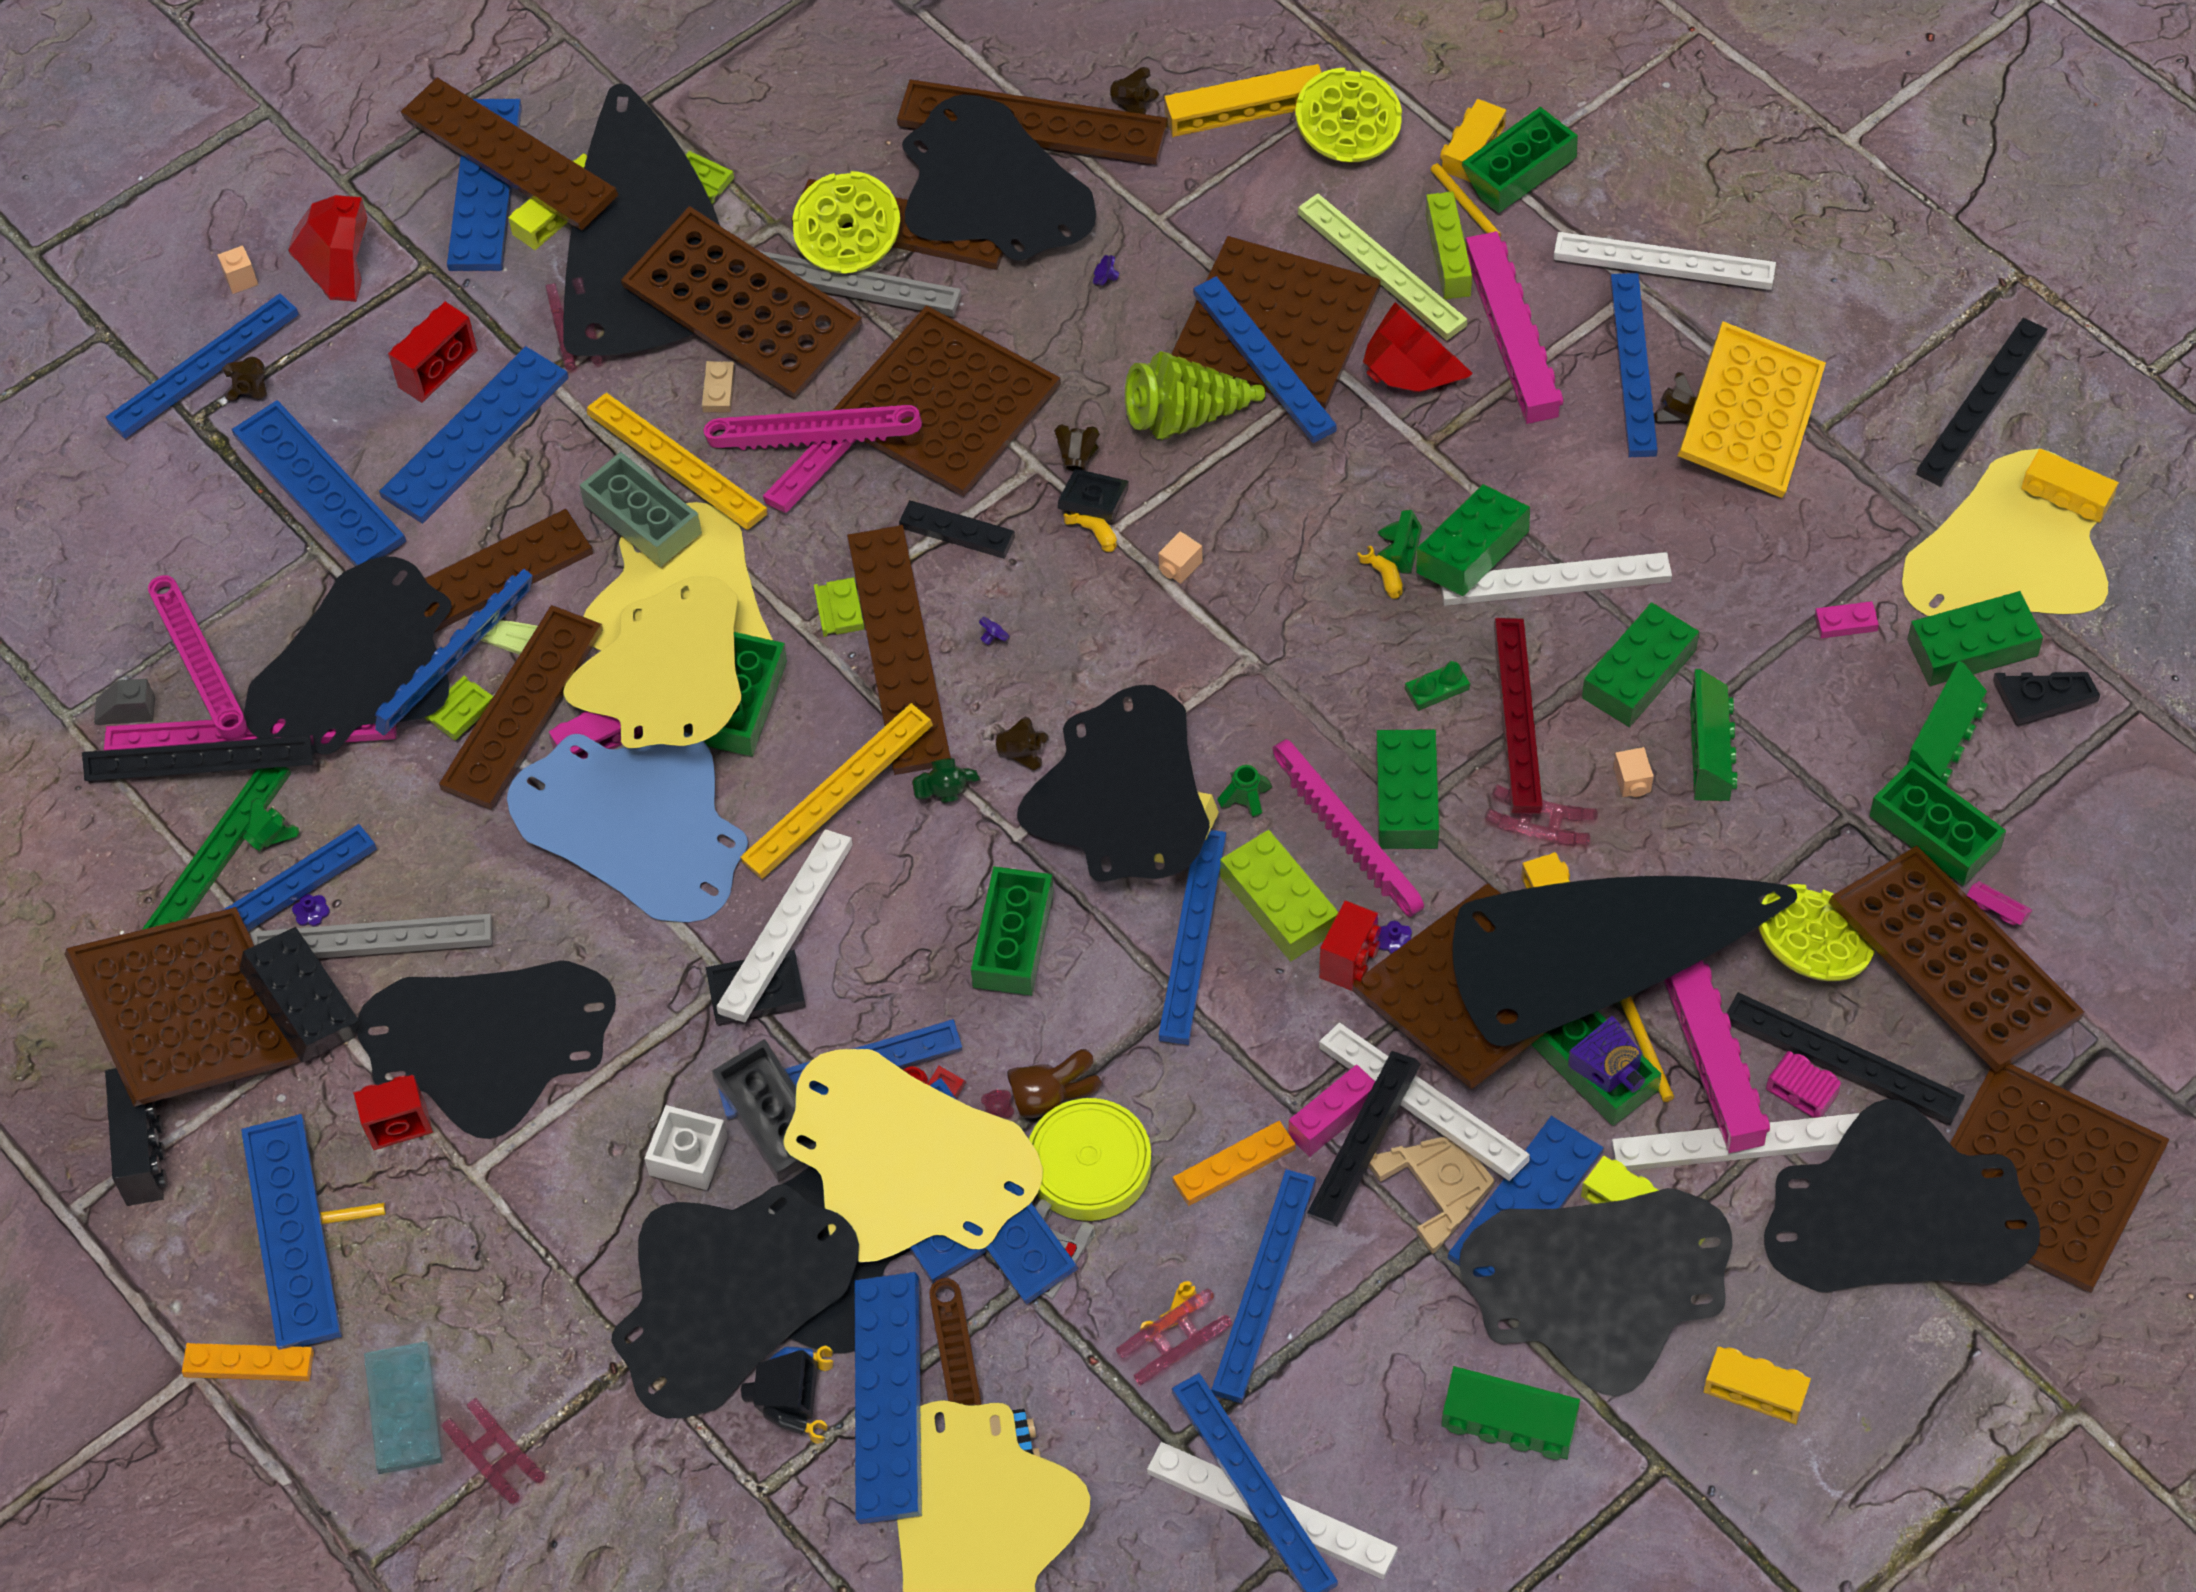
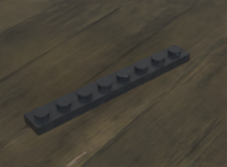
(1981, 402)
(198, 757)
(1845, 1058)

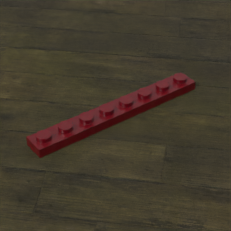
(1517, 716)

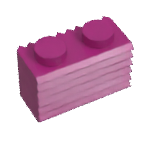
(1803, 1085)

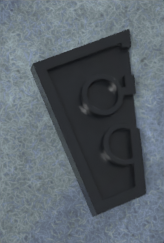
(2042, 696)

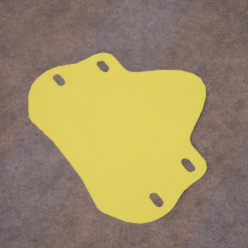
(2007, 544)
(713, 553)
(667, 667)
(906, 1155)
(986, 1506)

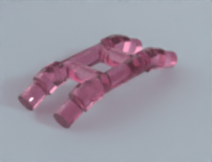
(557, 315)
(1552, 831)
(1168, 1354)
(474, 1450)

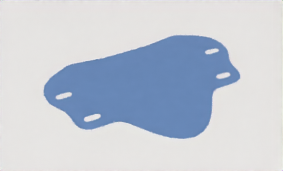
(634, 822)

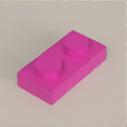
(1846, 619)
(2008, 908)

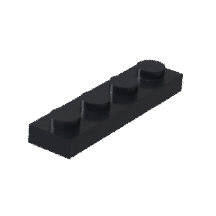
(957, 529)

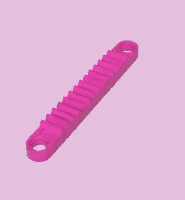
(812, 427)
(197, 657)
(1347, 828)

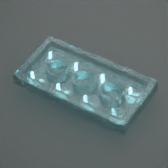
(403, 1407)

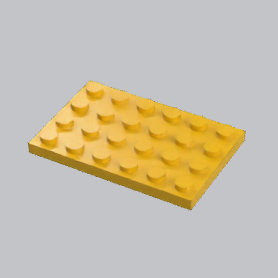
(1752, 409)

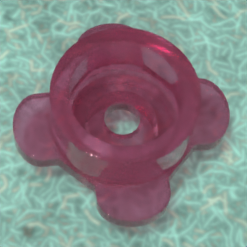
(998, 1097)

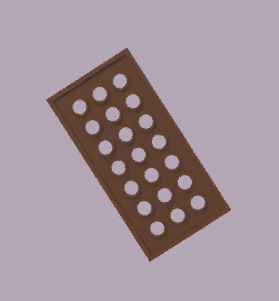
(726, 336)
(1933, 987)

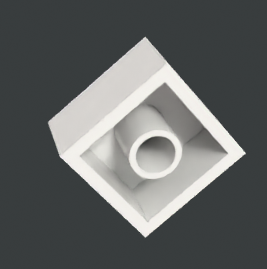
(686, 1147)

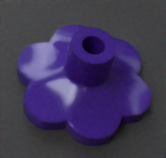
(1105, 271)
(992, 630)
(311, 910)
(1394, 936)

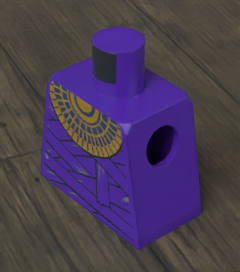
(1608, 1058)

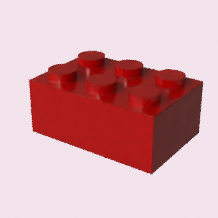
(433, 351)

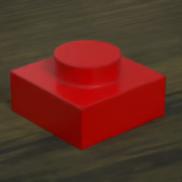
(952, 1081)

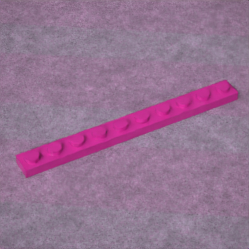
(205, 731)

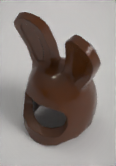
(1044, 1087)

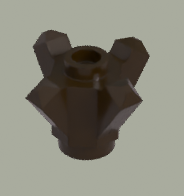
(1133, 91)
(246, 378)
(1676, 401)
(1076, 445)
(1022, 743)

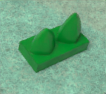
(1406, 538)
(1437, 686)

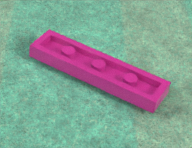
(804, 474)

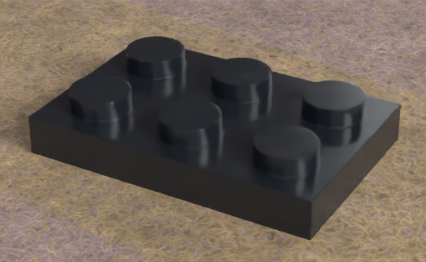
(780, 995)

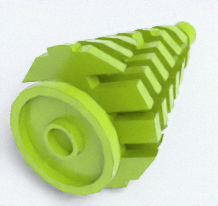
(1180, 395)

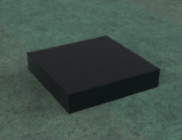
(1093, 494)

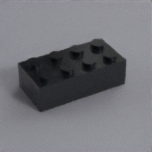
(298, 994)
(763, 1103)
(134, 1144)

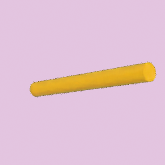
(1463, 199)
(1646, 1046)
(353, 1213)

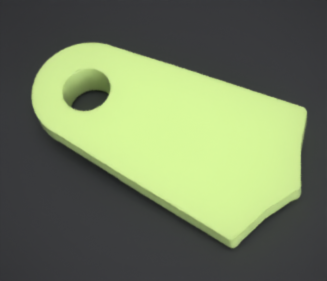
(510, 635)

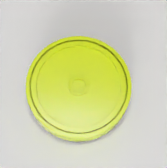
(1091, 1158)

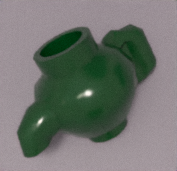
(943, 781)

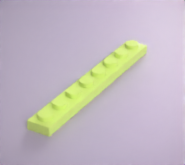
(1382, 265)

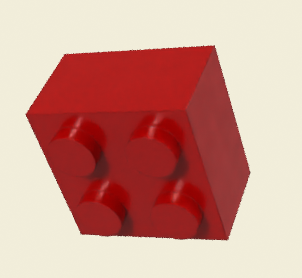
(1349, 945)
(393, 1112)

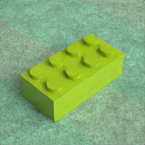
(1278, 894)

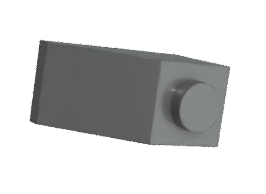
(125, 703)

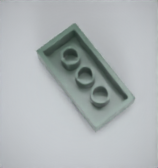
(640, 509)

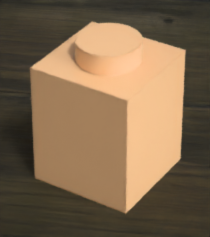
(237, 269)
(1180, 557)
(1633, 772)

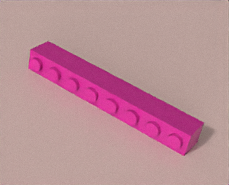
(1512, 328)
(1717, 1058)

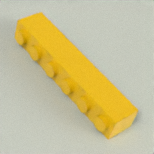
(1236, 101)

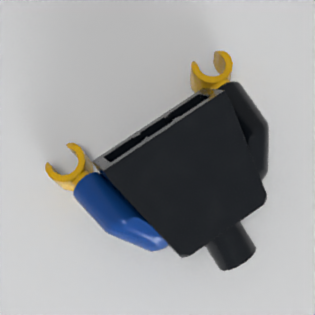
(787, 1389)

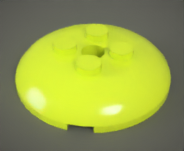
(1351, 95)
(842, 200)
(1815, 938)

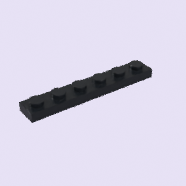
(1364, 1138)

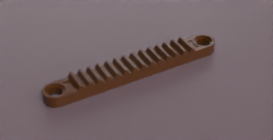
(954, 1345)

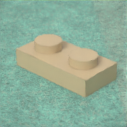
(718, 386)

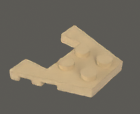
(1449, 1177)

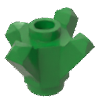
(1245, 789)
(267, 826)

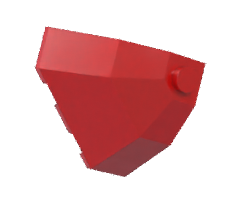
(329, 243)
(1409, 356)

